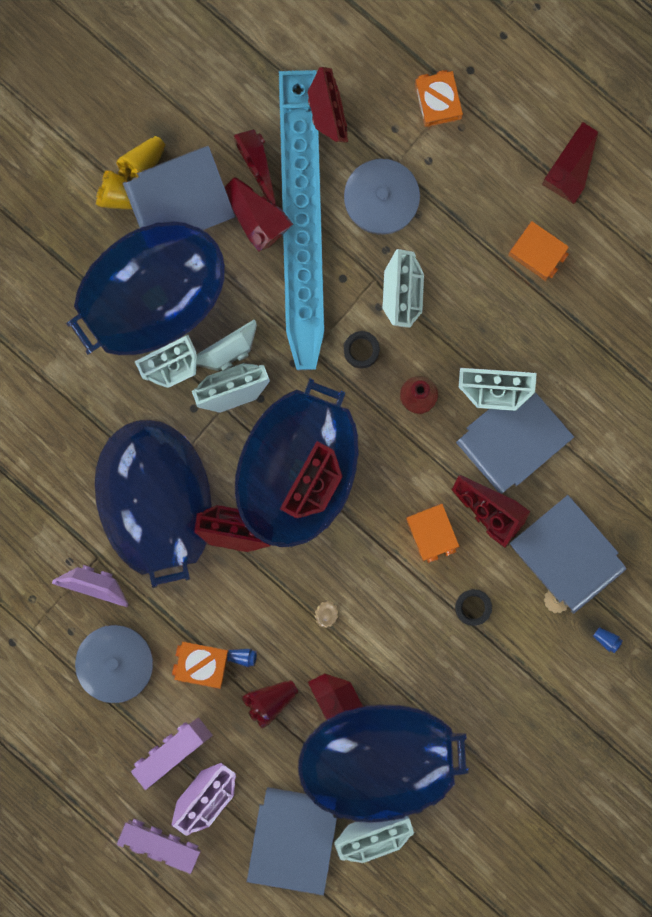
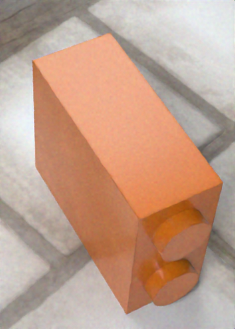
(539, 251)
(432, 533)

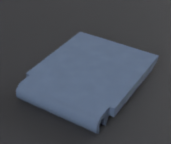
(180, 191)
(514, 443)
(569, 554)
(291, 843)

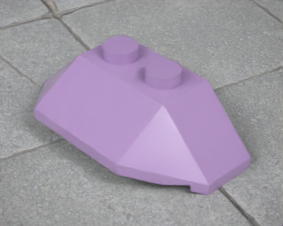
(93, 584)
(204, 799)

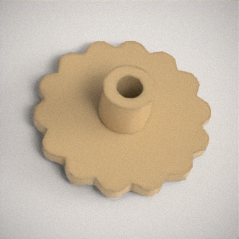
(552, 603)
(326, 614)

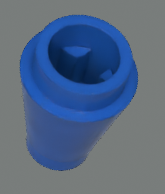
(608, 640)
(243, 657)

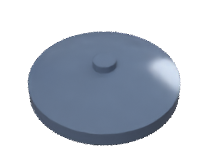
(381, 196)
(114, 664)

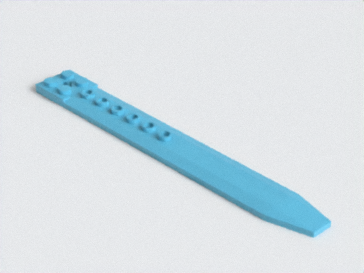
(303, 208)

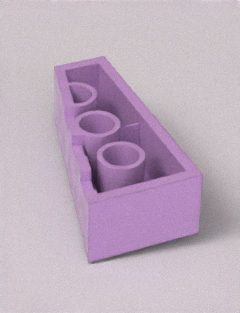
(171, 753)
(159, 846)

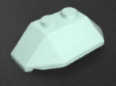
(403, 289)
(228, 349)
(170, 363)
(231, 387)
(497, 388)
(368, 841)

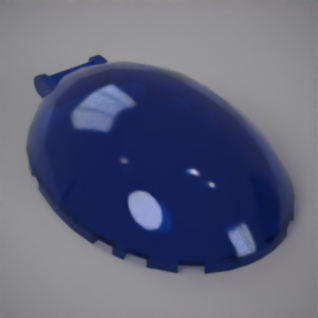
(149, 289)
(276, 456)
(149, 498)
(380, 763)

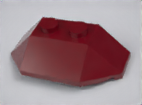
(327, 106)
(314, 483)
(225, 529)
(334, 695)

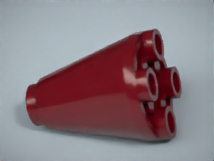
(417, 402)
(269, 701)

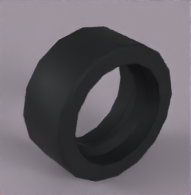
(361, 335)
(487, 602)

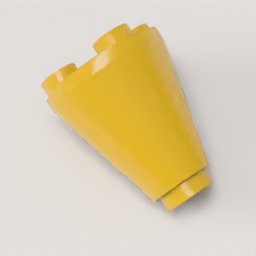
(141, 158)
(112, 192)

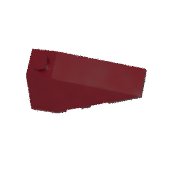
(253, 152)
(571, 168)
(257, 216)
(497, 512)

